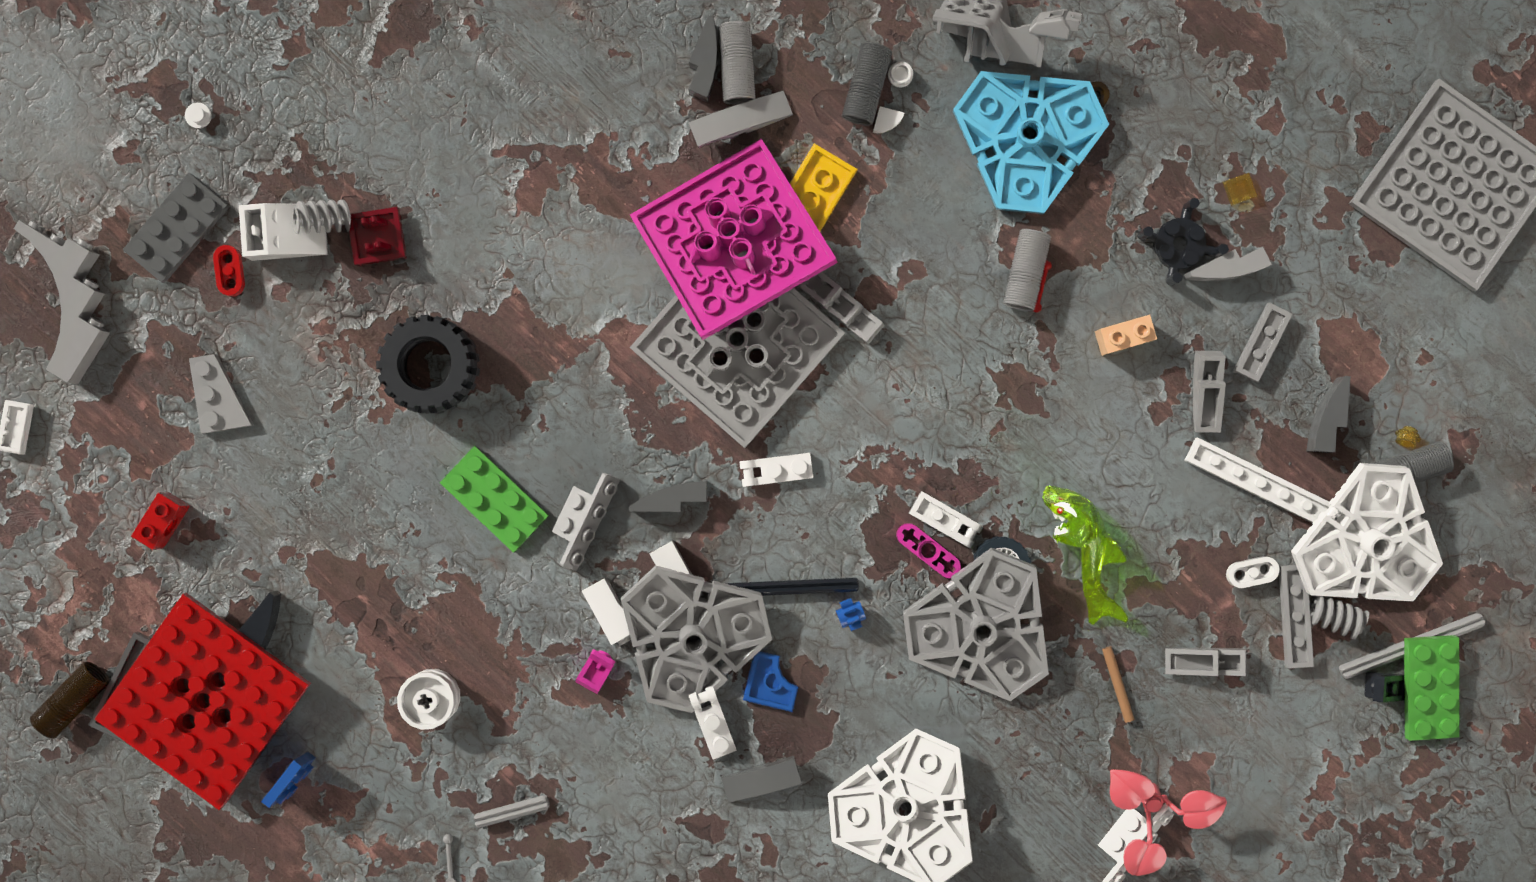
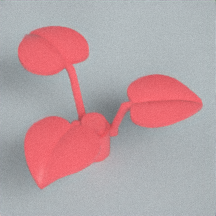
(1127, 792)

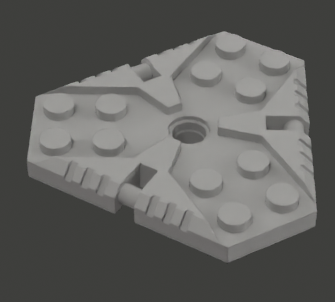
(994, 594)
(668, 610)

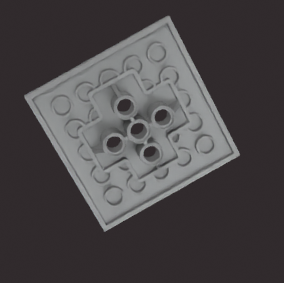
(740, 393)

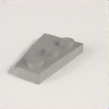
(215, 398)

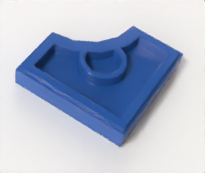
(768, 685)

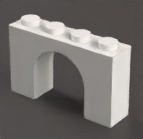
(609, 608)

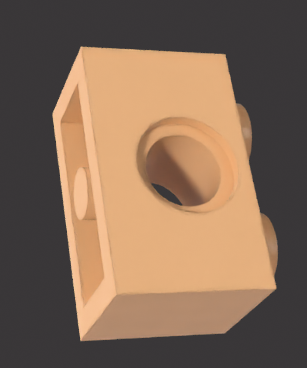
(1125, 335)

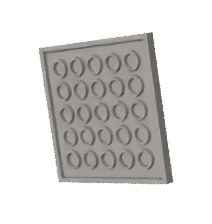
(1453, 185)

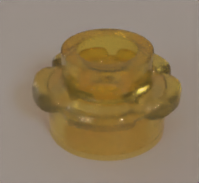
(1407, 437)

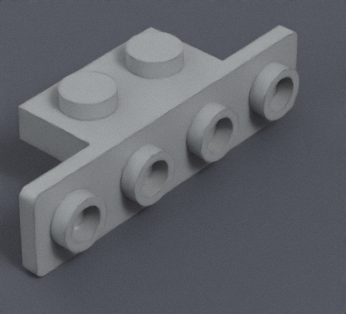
(582, 517)

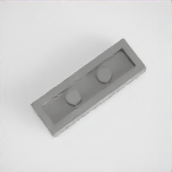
(1262, 342)

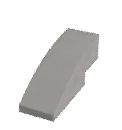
(1230, 266)
(1208, 391)
(1206, 661)

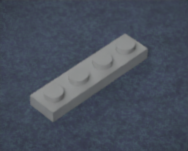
(1295, 619)

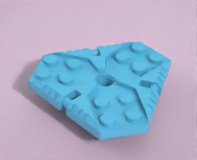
(1026, 171)

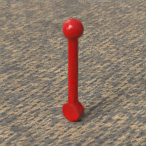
(1047, 266)

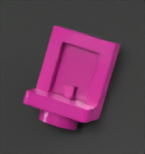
(595, 670)

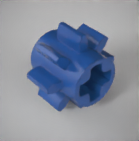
(851, 614)

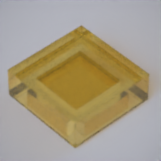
(1239, 189)

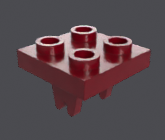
(377, 236)

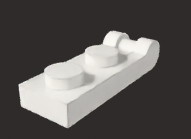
(777, 469)
(944, 519)
(712, 723)

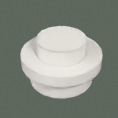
(900, 74)
(198, 115)

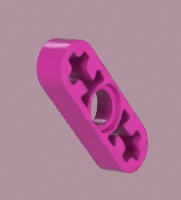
(909, 543)

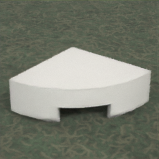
(887, 120)

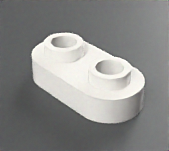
(1251, 572)

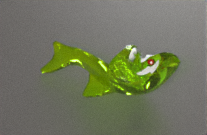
(1088, 532)

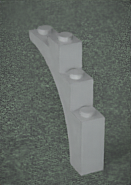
(79, 332)

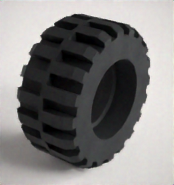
(396, 353)

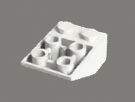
(270, 233)

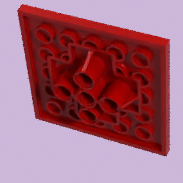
(155, 707)

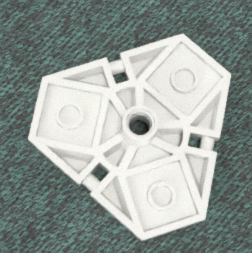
(1373, 510)
(928, 841)

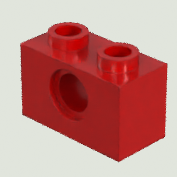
(160, 520)

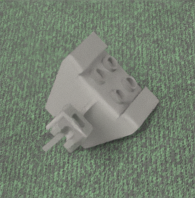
(991, 34)

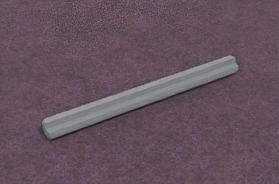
(1396, 651)

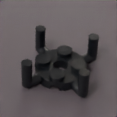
(1192, 234)

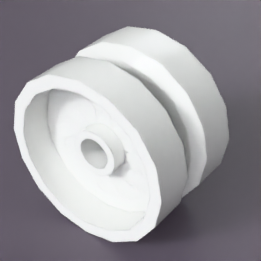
(414, 704)

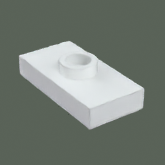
(15, 426)

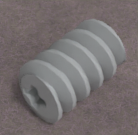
(321, 215)
(1338, 616)

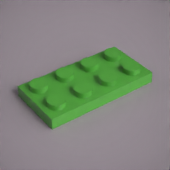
(494, 499)
(1431, 687)

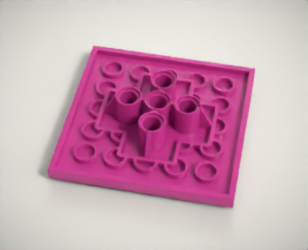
(714, 281)

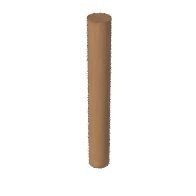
(1118, 684)

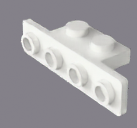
(1128, 828)

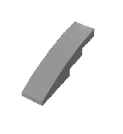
(740, 119)
(842, 306)

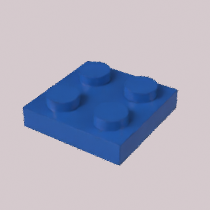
(285, 786)

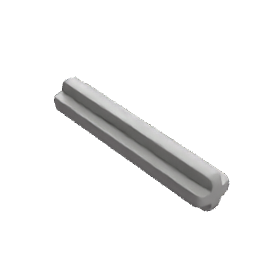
(511, 811)

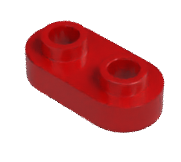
(228, 271)

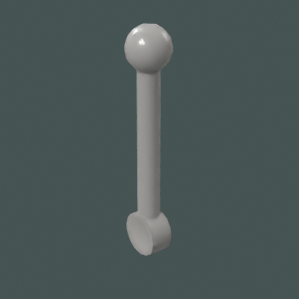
(447, 839)

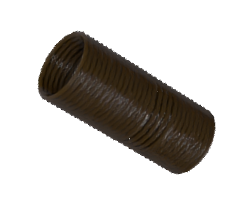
(73, 696)

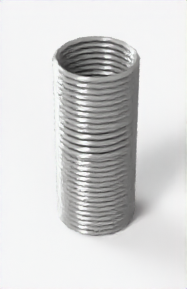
(736, 70)
(1028, 261)

